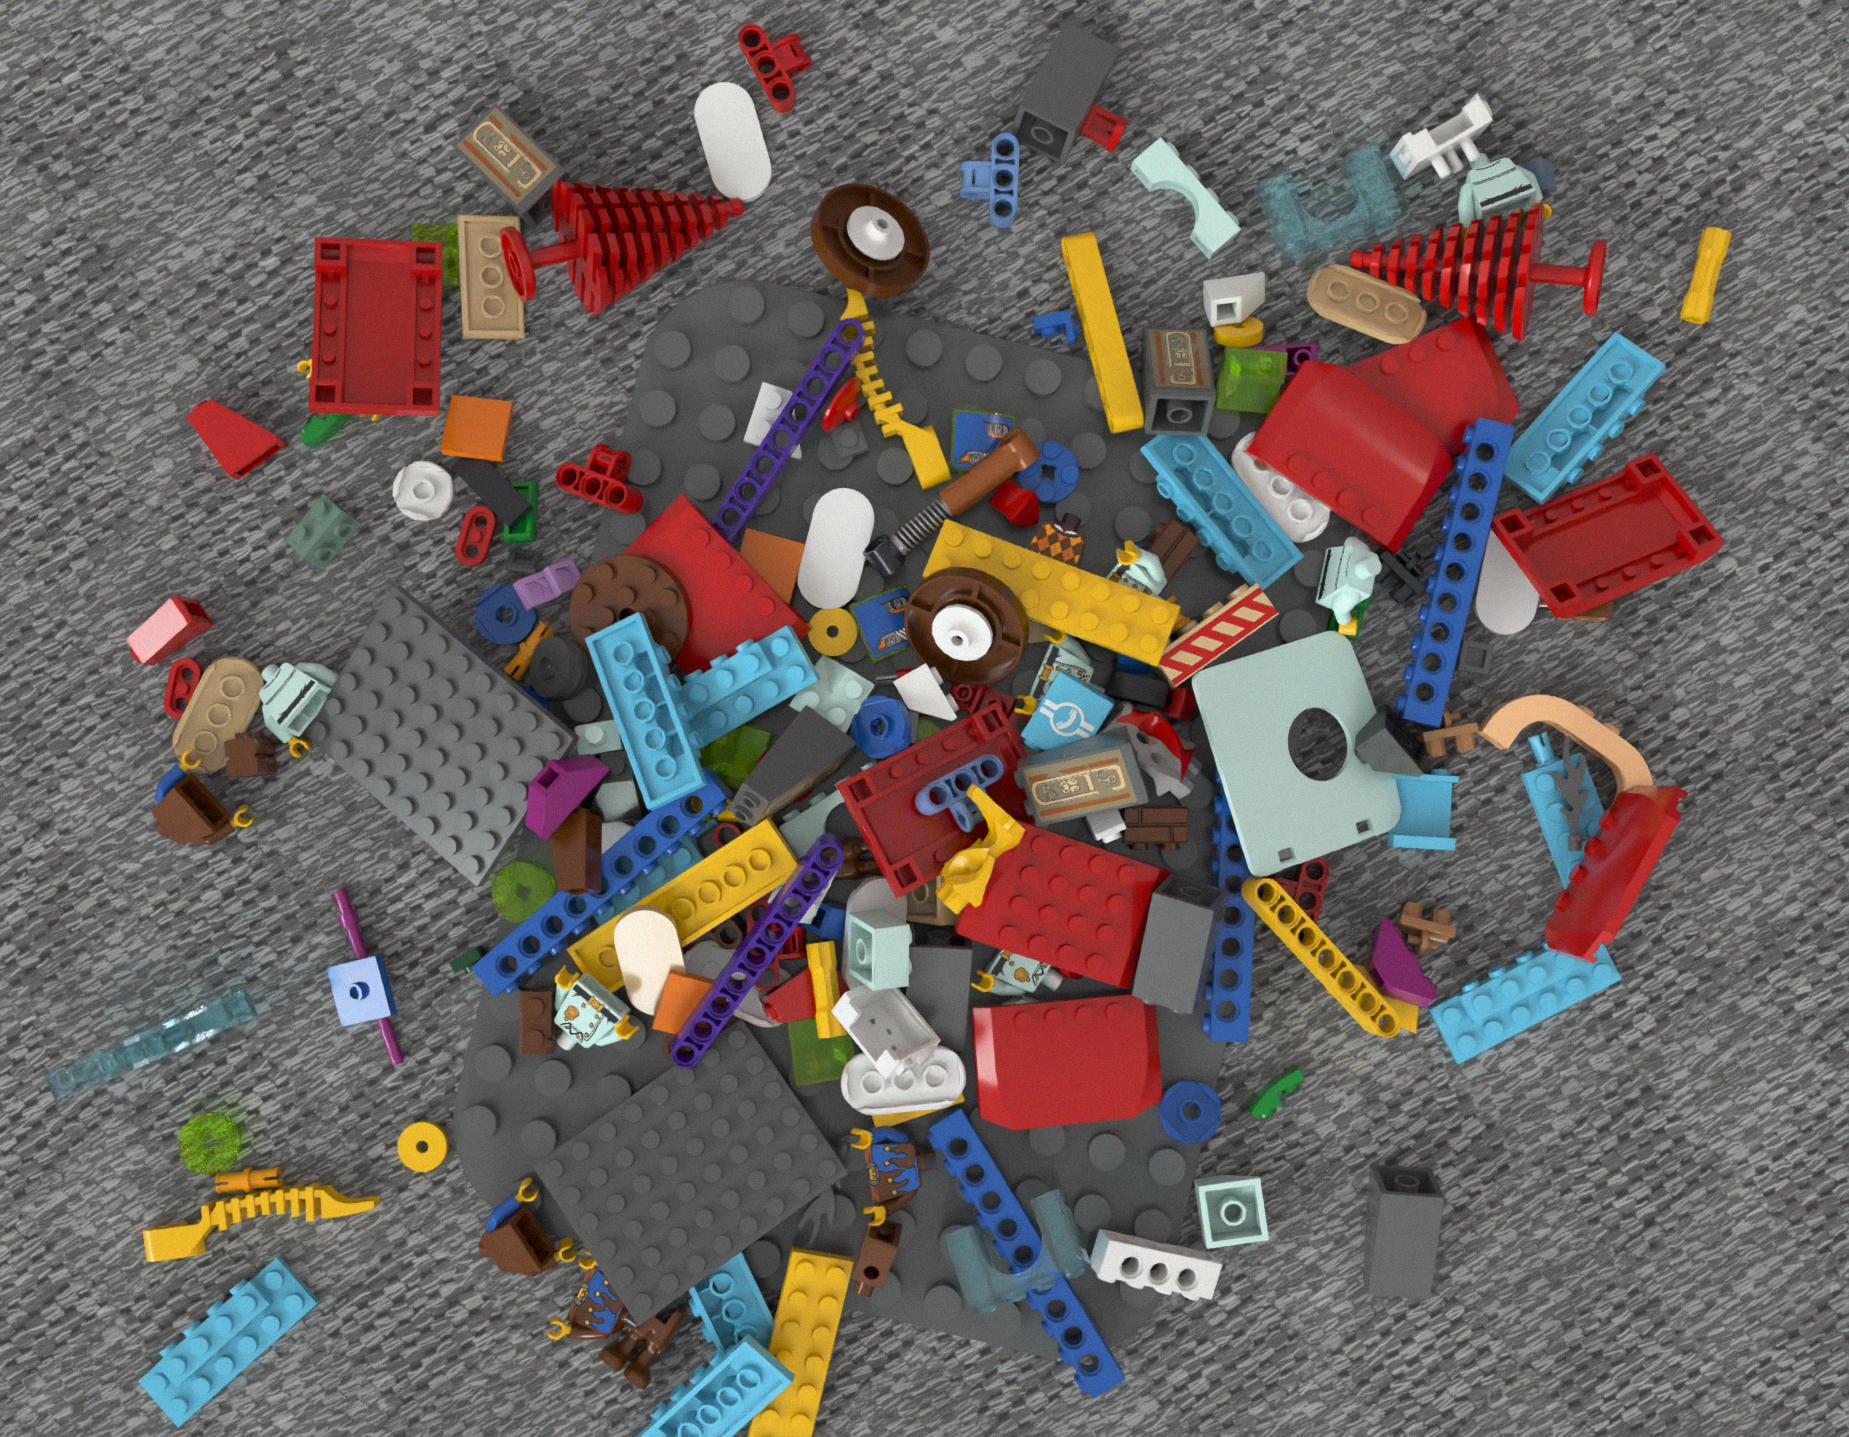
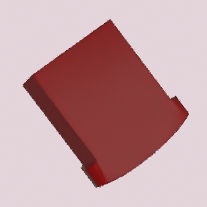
(1104, 127)
(1016, 504)

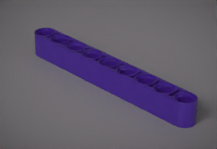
(796, 429)
(751, 964)

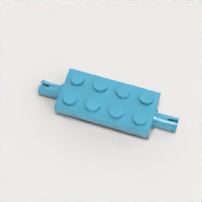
(1548, 802)
(669, 868)

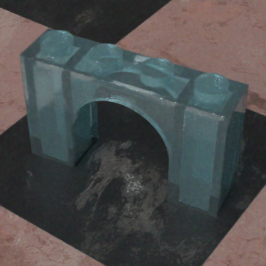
(1297, 230)
(1060, 1256)

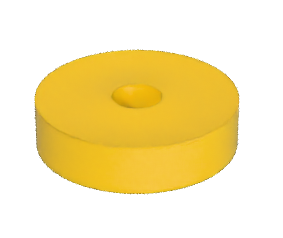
(1241, 334)
(843, 641)
(413, 1156)

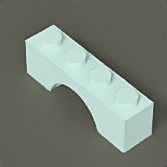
(1162, 169)
(805, 827)

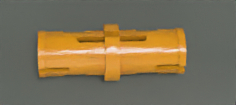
(526, 650)
(248, 1180)

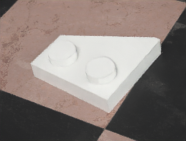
(766, 411)

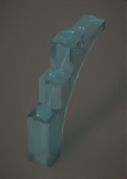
(151, 1045)

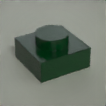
(468, 959)

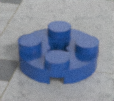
(1065, 474)
(489, 612)
(897, 731)
(1207, 1112)

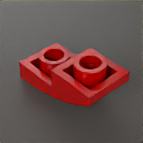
(976, 697)

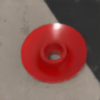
(843, 405)

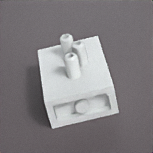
(1431, 148)
(886, 1029)

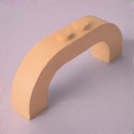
(1601, 740)

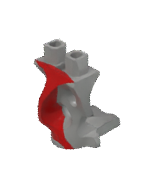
(1164, 754)

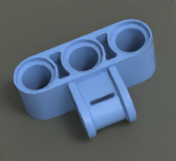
(985, 180)
(957, 800)

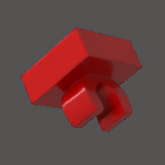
(1182, 704)

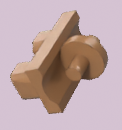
(1462, 735)
(1424, 933)

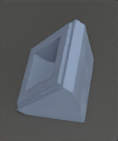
(1544, 174)

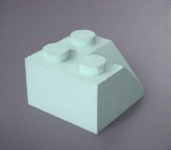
(836, 694)
(879, 949)
(1230, 1210)

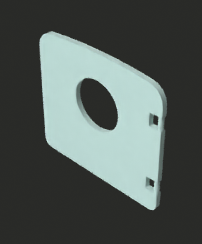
(1248, 721)

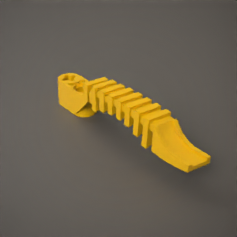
(920, 443)
(185, 1240)

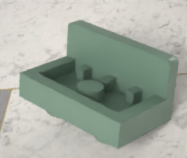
(322, 532)

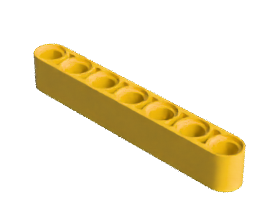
(1102, 332)
(1308, 953)

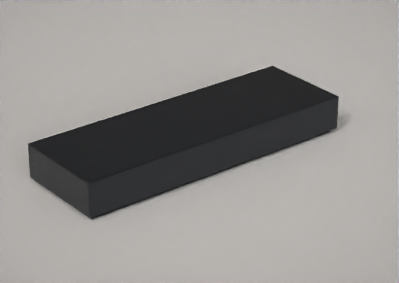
(493, 490)

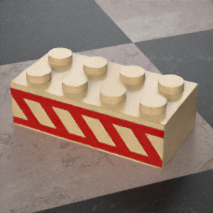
(1216, 634)

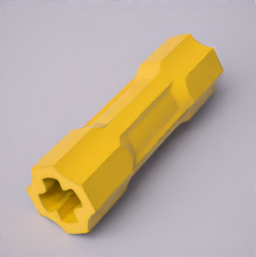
(1710, 253)
(823, 965)

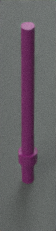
(349, 920)

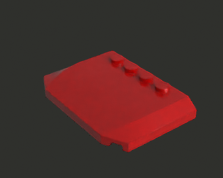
(1444, 380)
(1352, 451)
(723, 590)
(1613, 870)
(1066, 1061)

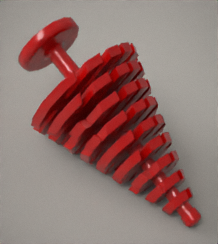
(614, 238)
(1490, 272)

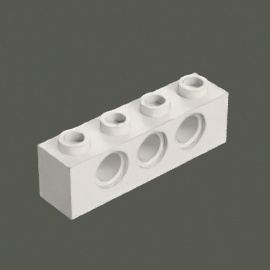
(1114, 1247)

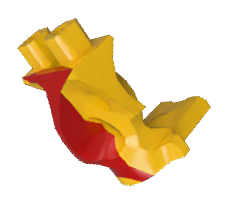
(981, 865)

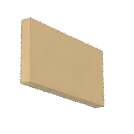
(487, 295)

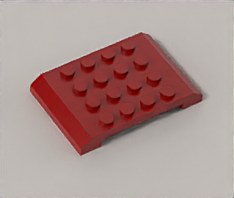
(376, 327)
(1608, 537)
(882, 798)
(1068, 907)

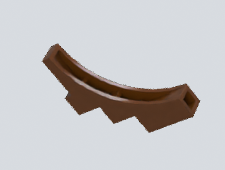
(577, 853)

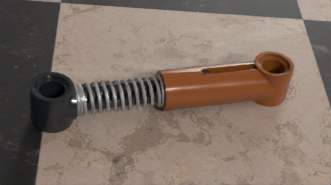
(1012, 454)

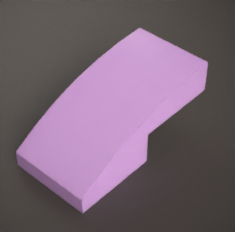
(548, 584)

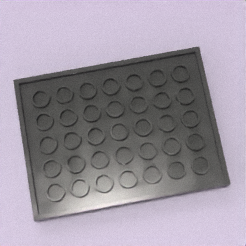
(438, 735)
(690, 1172)

